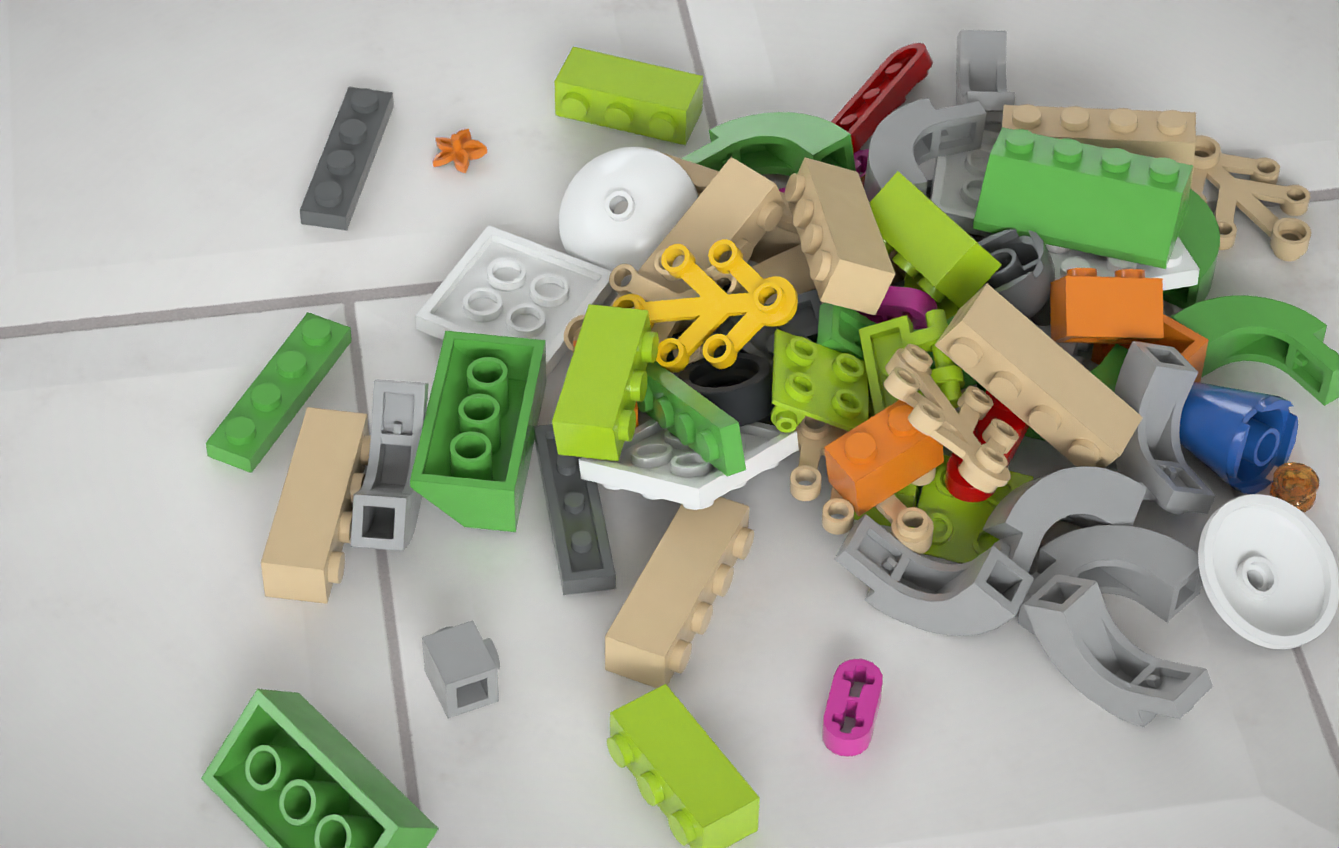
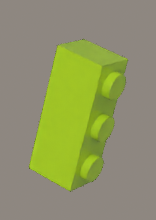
(629, 95)
(930, 243)
(604, 383)
(682, 771)

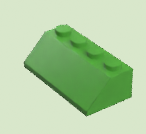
(1084, 196)
(481, 428)
(307, 783)

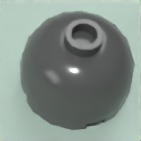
(1024, 271)

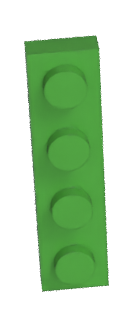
(278, 392)
(693, 420)

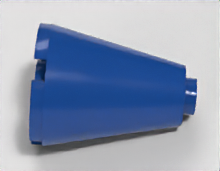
(1238, 433)

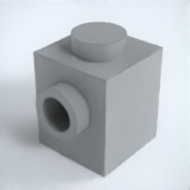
(461, 668)

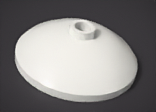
(656, 197)
(1284, 560)

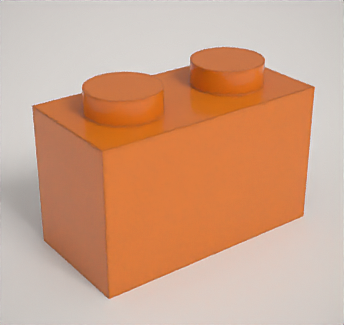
(1106, 307)
(880, 457)

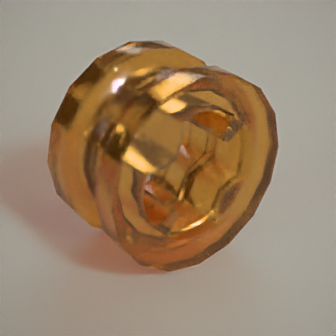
(1292, 475)

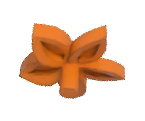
(459, 150)

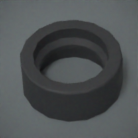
(739, 390)

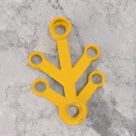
(715, 306)

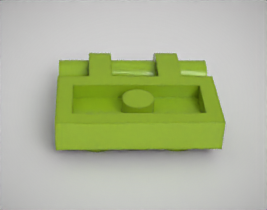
(885, 338)

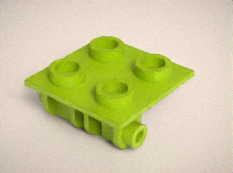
(816, 384)
(960, 524)

